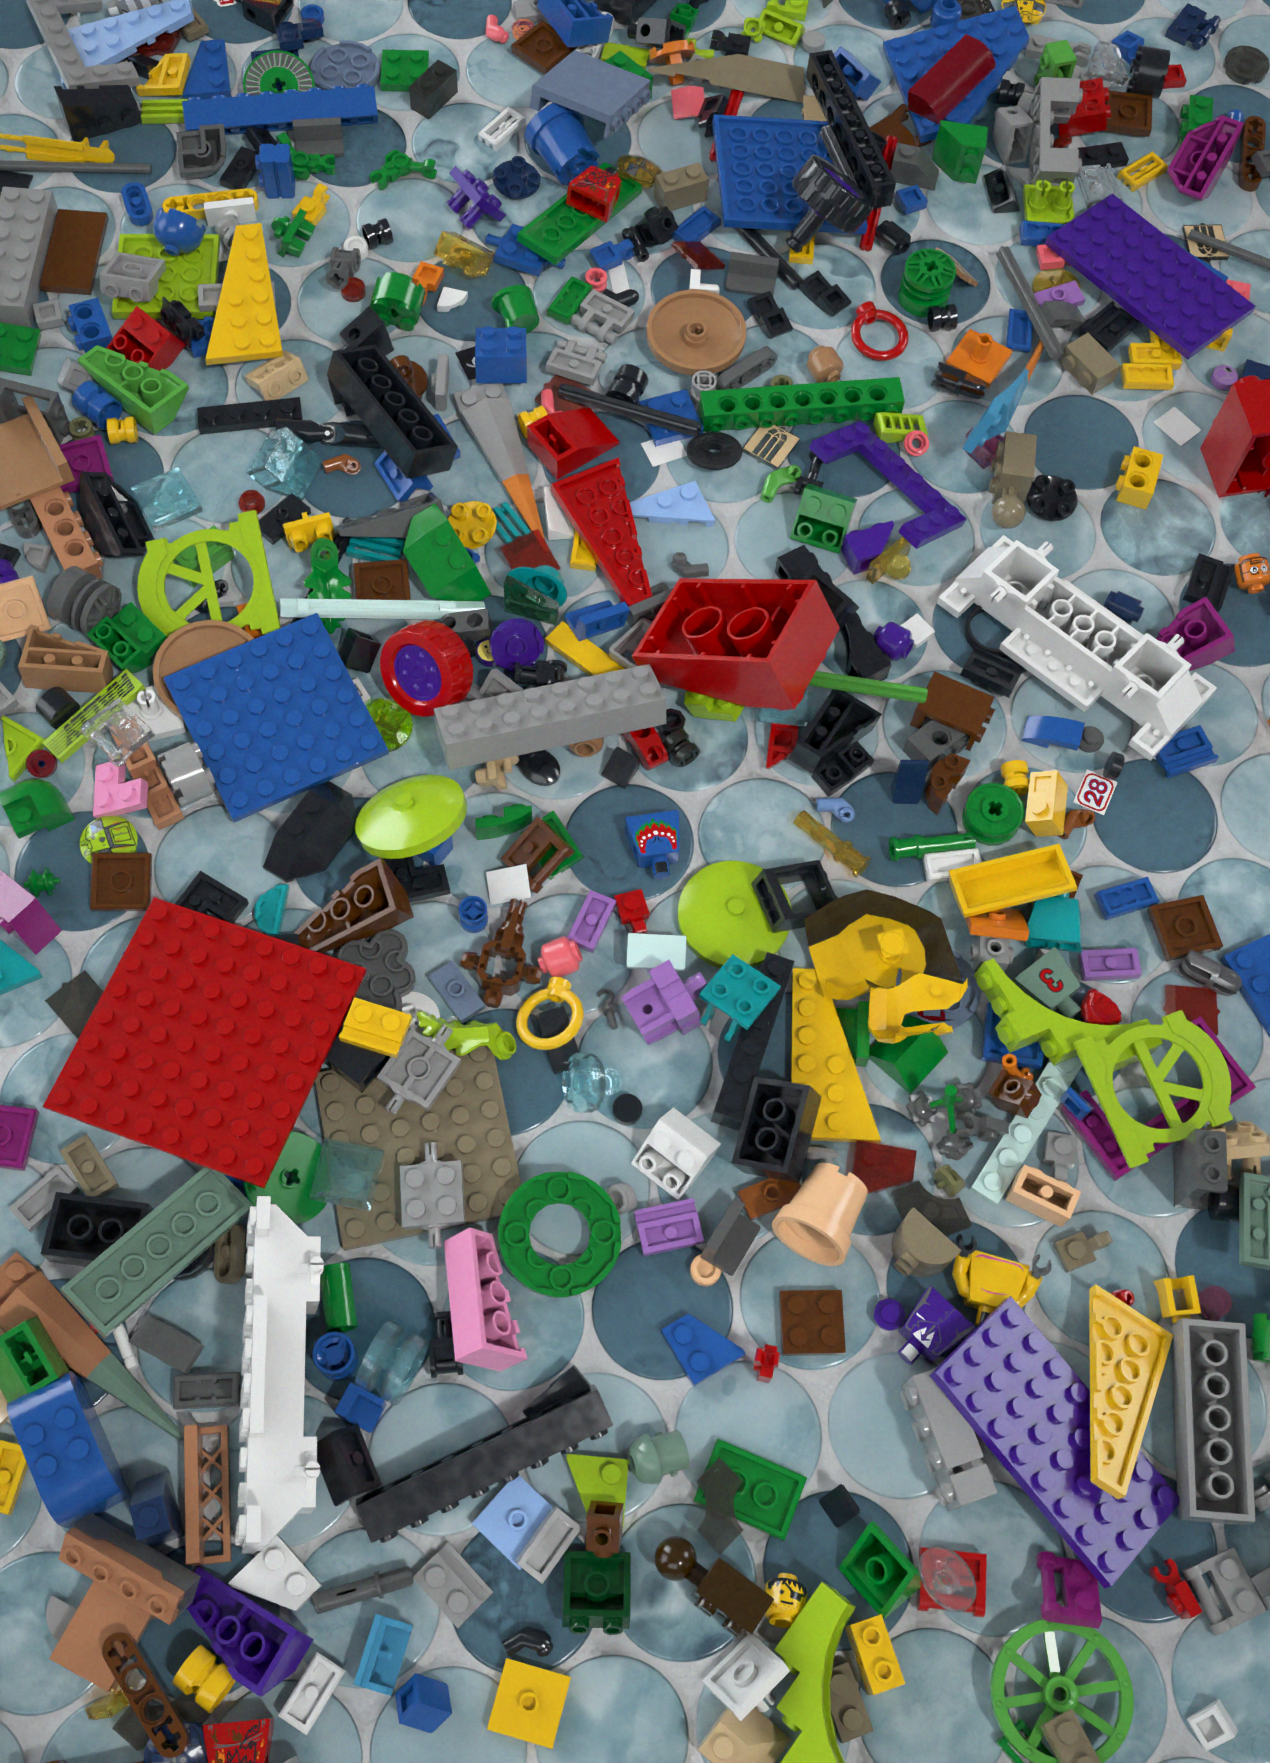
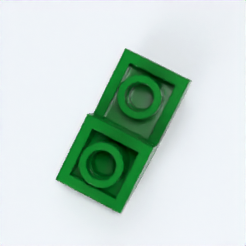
(684, 15)
(515, 818)

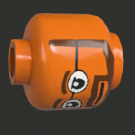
(1252, 573)

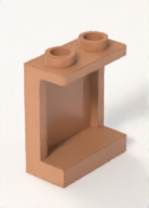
(94, 1621)

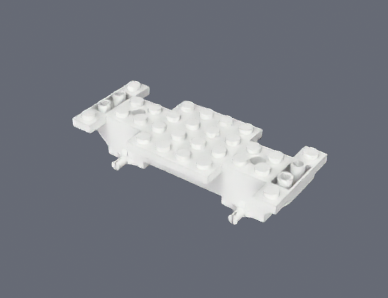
(1080, 643)
(276, 1456)

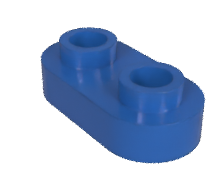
(137, 204)

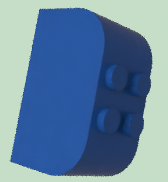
(67, 1450)

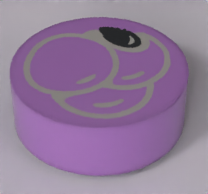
(1223, 377)

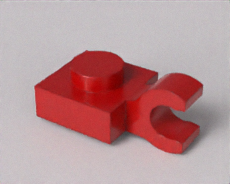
(633, 910)
(765, 1362)
(1179, 1594)

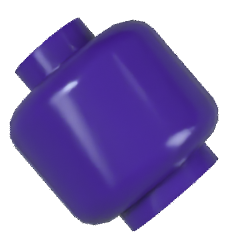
(894, 640)

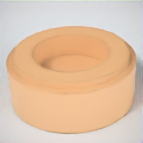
(704, 1272)

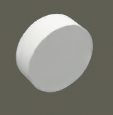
(357, 242)

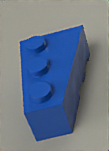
(577, 21)

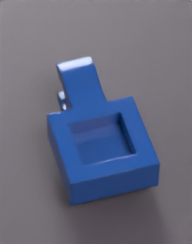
(610, 256)

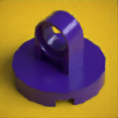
(516, 642)

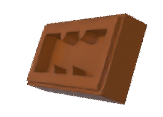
(767, 1196)

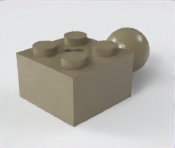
(1012, 477)

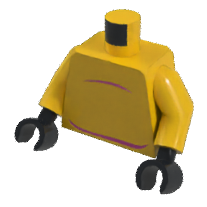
(989, 1279)

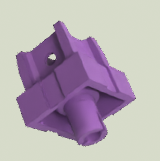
(668, 1002)

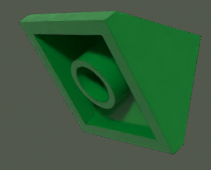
(910, 1059)
(880, 1571)

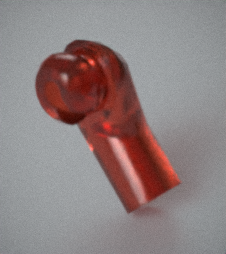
(1063, 141)

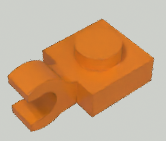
(428, 276)

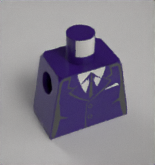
(932, 1328)

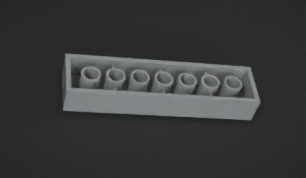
(550, 716)

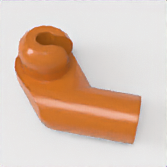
(1009, 1063)

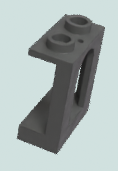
(54, 413)

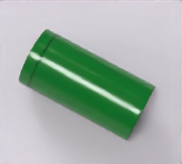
(338, 1298)

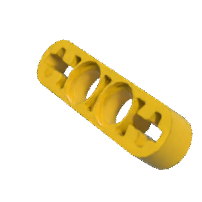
(183, 201)

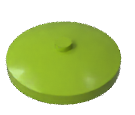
(411, 816)
(724, 916)

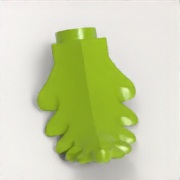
(470, 1036)

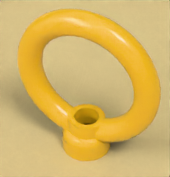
(557, 991)

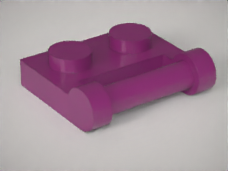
(1078, 1589)

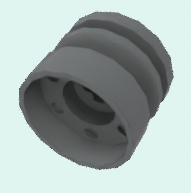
(82, 599)

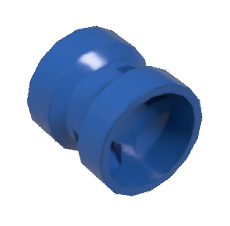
(473, 907)

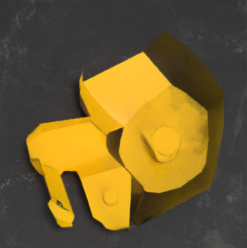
(864, 943)

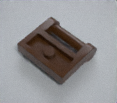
(532, 847)

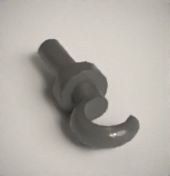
(609, 1009)

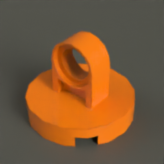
(673, 53)

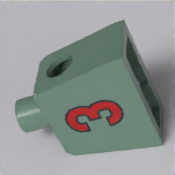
(1051, 983)

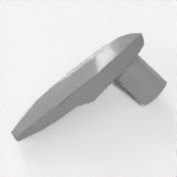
(825, 1154)

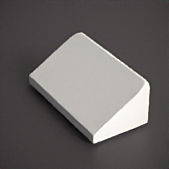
(557, 521)

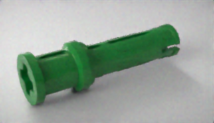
(918, 846)

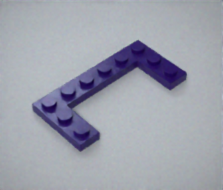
(939, 514)

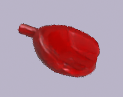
(1099, 1009)

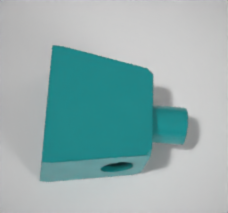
(1056, 924)

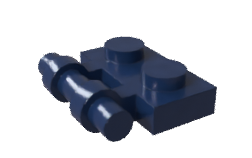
(1186, 24)

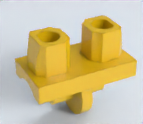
(308, 530)

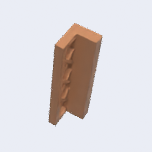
(194, 1495)

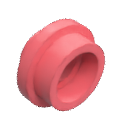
(923, 441)

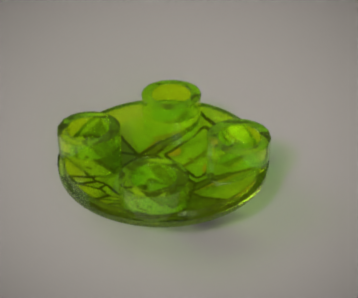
(392, 722)

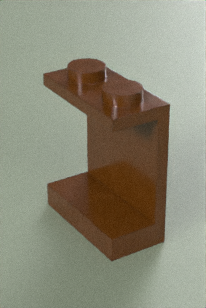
(956, 707)

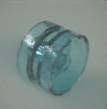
(392, 1362)

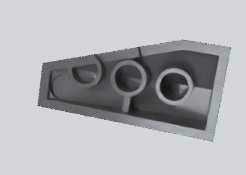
(390, 521)

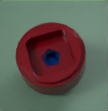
(41, 763)

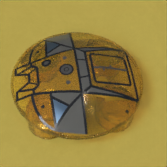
(639, 169)

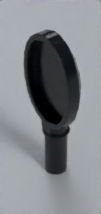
(539, 767)

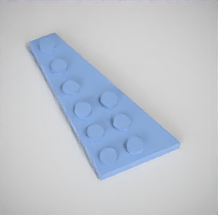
(118, 36)

